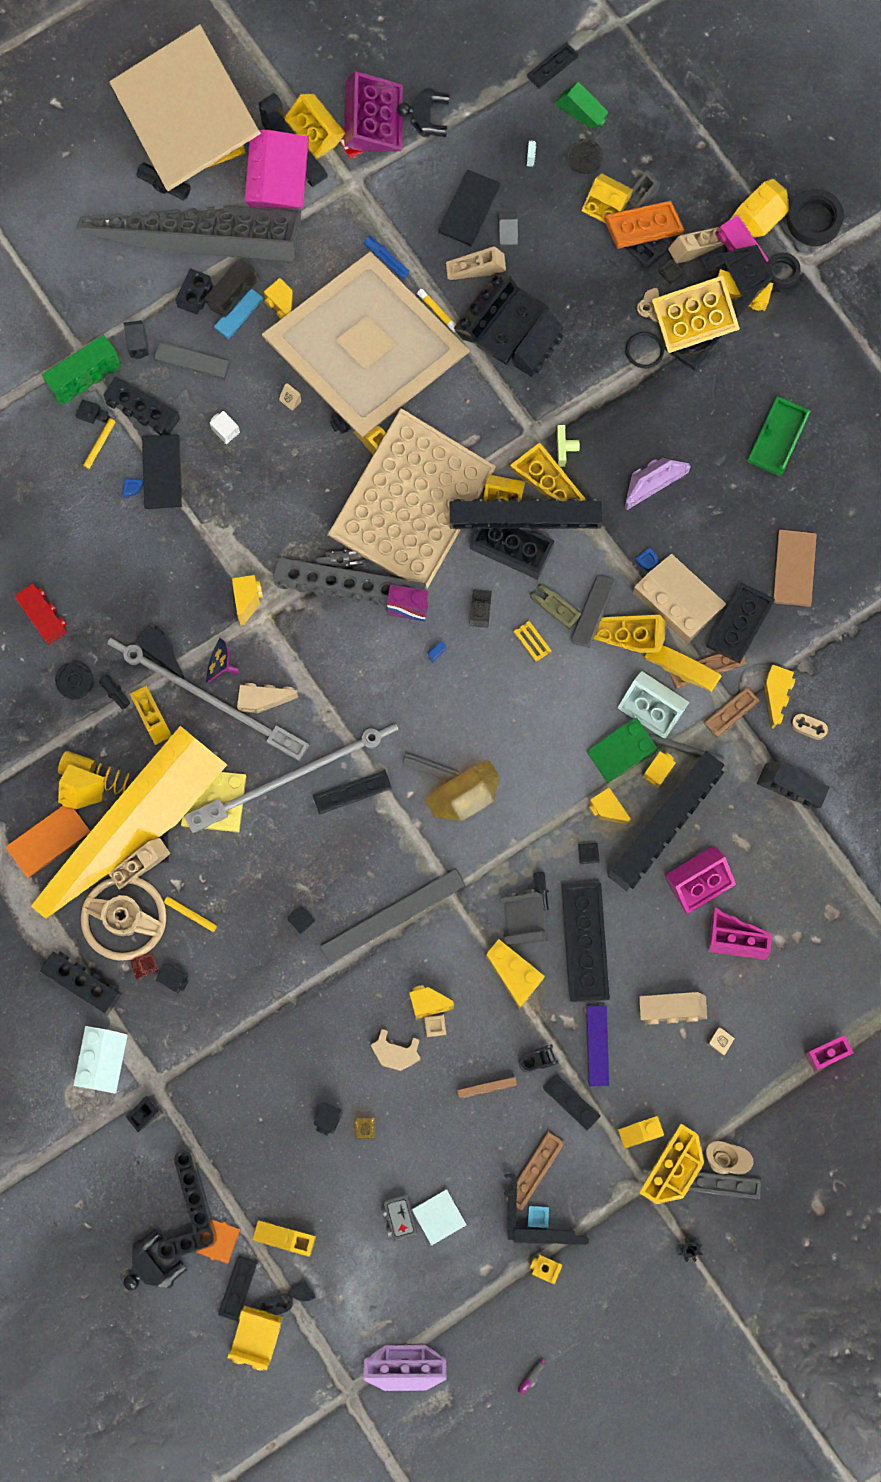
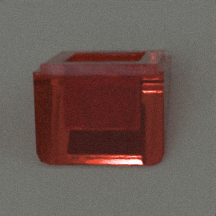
(144, 965)

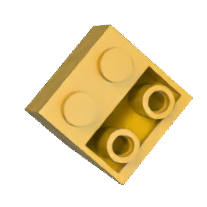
(606, 197)

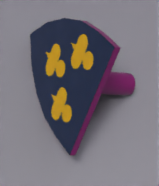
(220, 661)

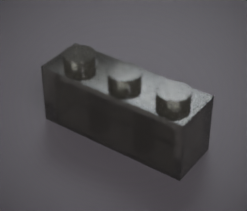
(232, 288)

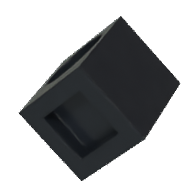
(172, 978)

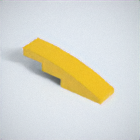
(685, 668)

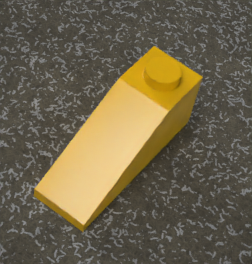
(150, 715)

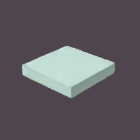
(439, 1217)

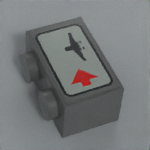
(399, 1218)

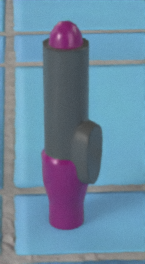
(532, 1378)

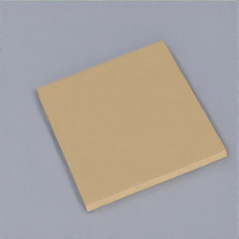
(184, 107)
(404, 497)

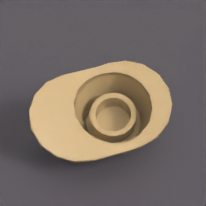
(728, 1158)

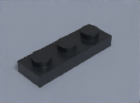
(572, 1103)

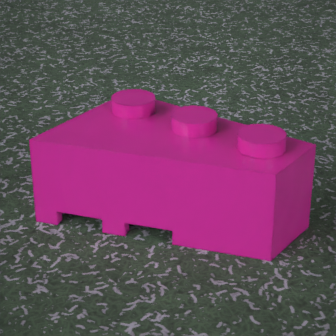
(737, 938)

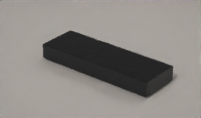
(552, 65)
(238, 1288)

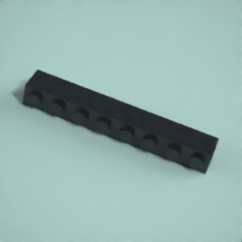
(525, 514)

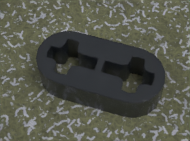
(276, 1299)

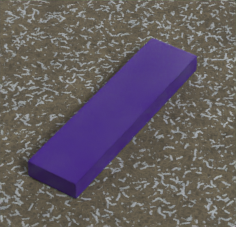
(597, 1046)

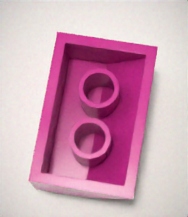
(700, 879)

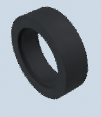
(821, 197)

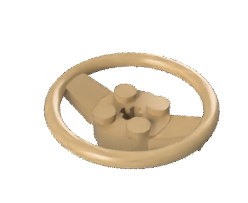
(135, 919)

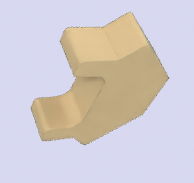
(395, 1056)

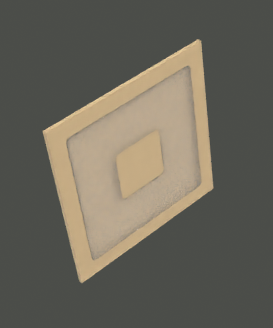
(365, 344)

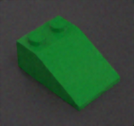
(622, 750)

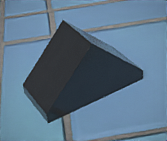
(143, 1113)

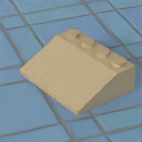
(678, 598)

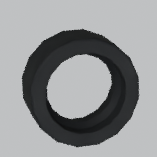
(792, 262)

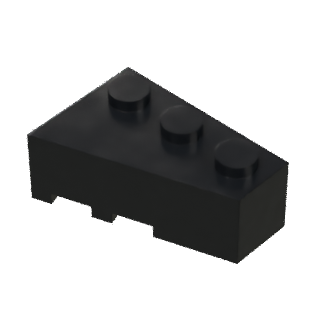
(793, 784)

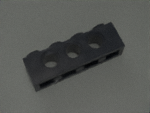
(119, 389)
(53, 967)

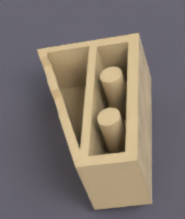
(673, 1008)

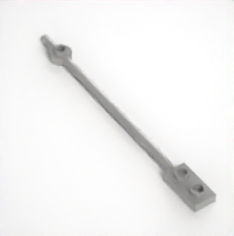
(277, 738)
(216, 810)

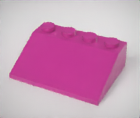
(276, 170)

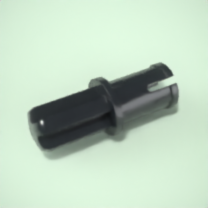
(114, 692)
(540, 887)

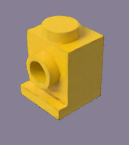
(551, 1275)

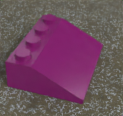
(372, 113)

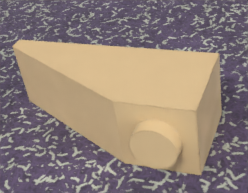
(477, 264)

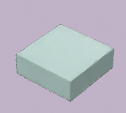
(531, 153)

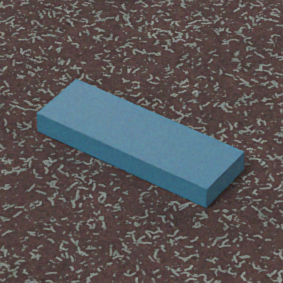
(230, 324)

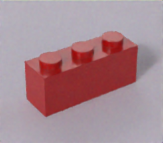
(41, 613)

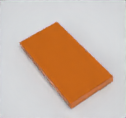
(643, 224)
(48, 840)

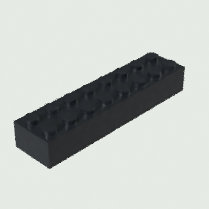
(664, 824)

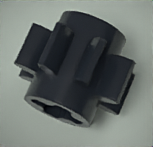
(339, 424)
(695, 1252)

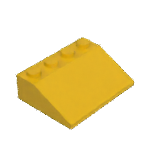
(695, 314)

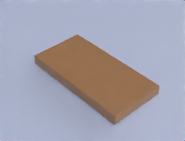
(794, 568)

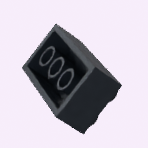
(515, 548)

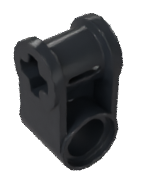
(539, 1058)

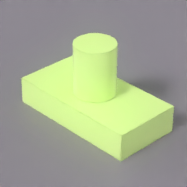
(564, 445)

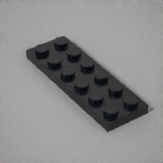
(585, 942)

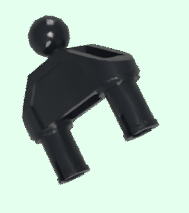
(422, 111)
(146, 1267)

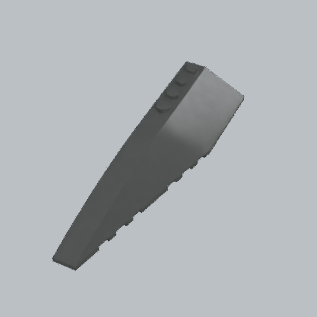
(219, 232)

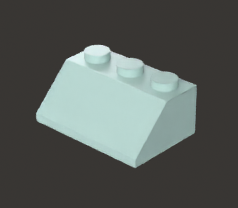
(653, 704)
(100, 1060)

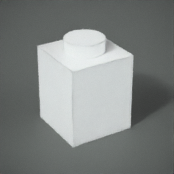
(224, 427)

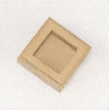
(435, 1026)

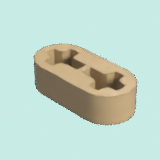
(811, 722)

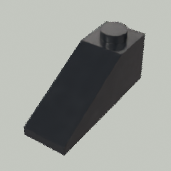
(155, 645)

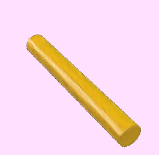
(99, 443)
(190, 914)

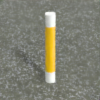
(430, 302)

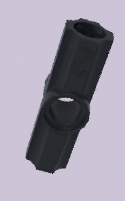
(149, 174)

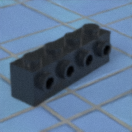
(486, 308)

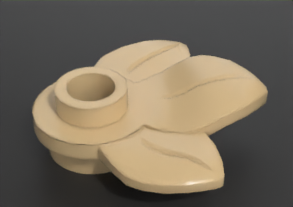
(647, 302)

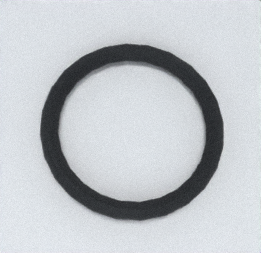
(641, 365)

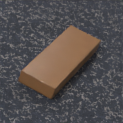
(731, 712)
(485, 1088)

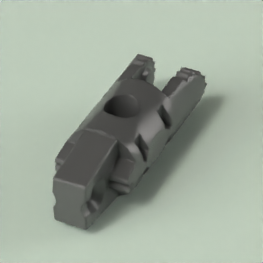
(331, 559)

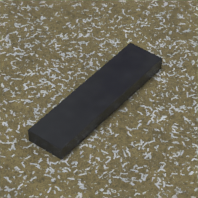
(352, 792)

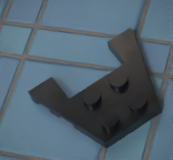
(748, 271)

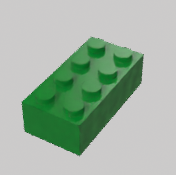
(81, 370)

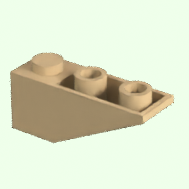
(694, 245)
(259, 699)
(139, 862)

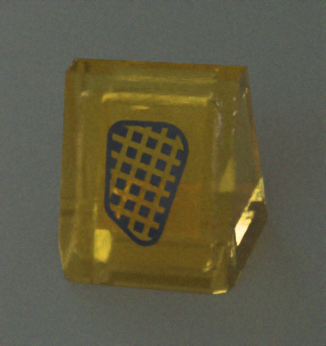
(365, 1128)

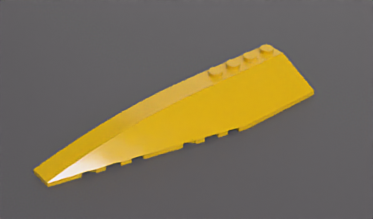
(141, 814)

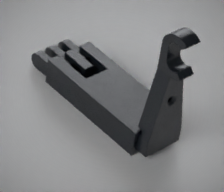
(540, 1236)

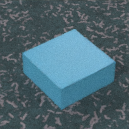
(538, 1217)

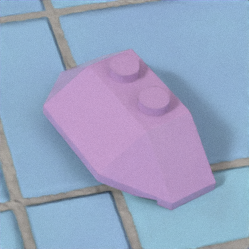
(654, 478)
(405, 1368)

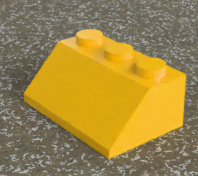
(312, 119)

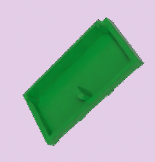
(779, 436)

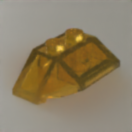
(465, 793)

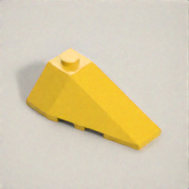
(633, 633)

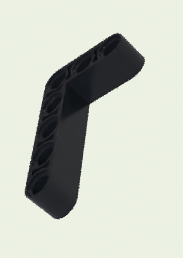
(273, 119)
(193, 1210)

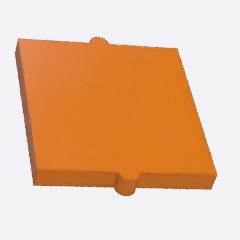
(224, 1244)

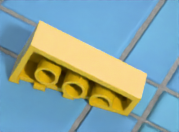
(545, 475)

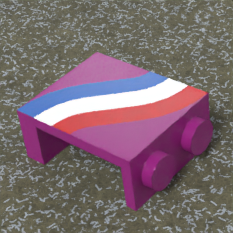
(407, 603)

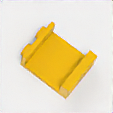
(255, 1338)

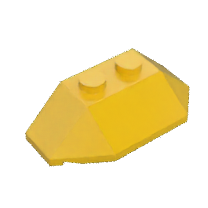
(764, 208)
(674, 1168)

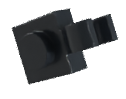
(90, 412)

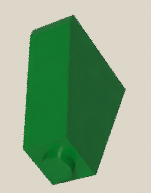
(581, 106)

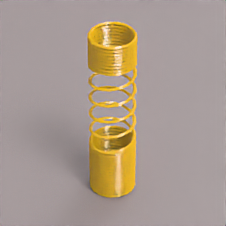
(88, 765)

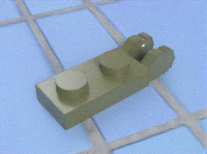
(556, 607)

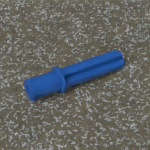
(380, 251)

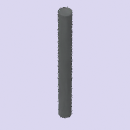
(681, 747)

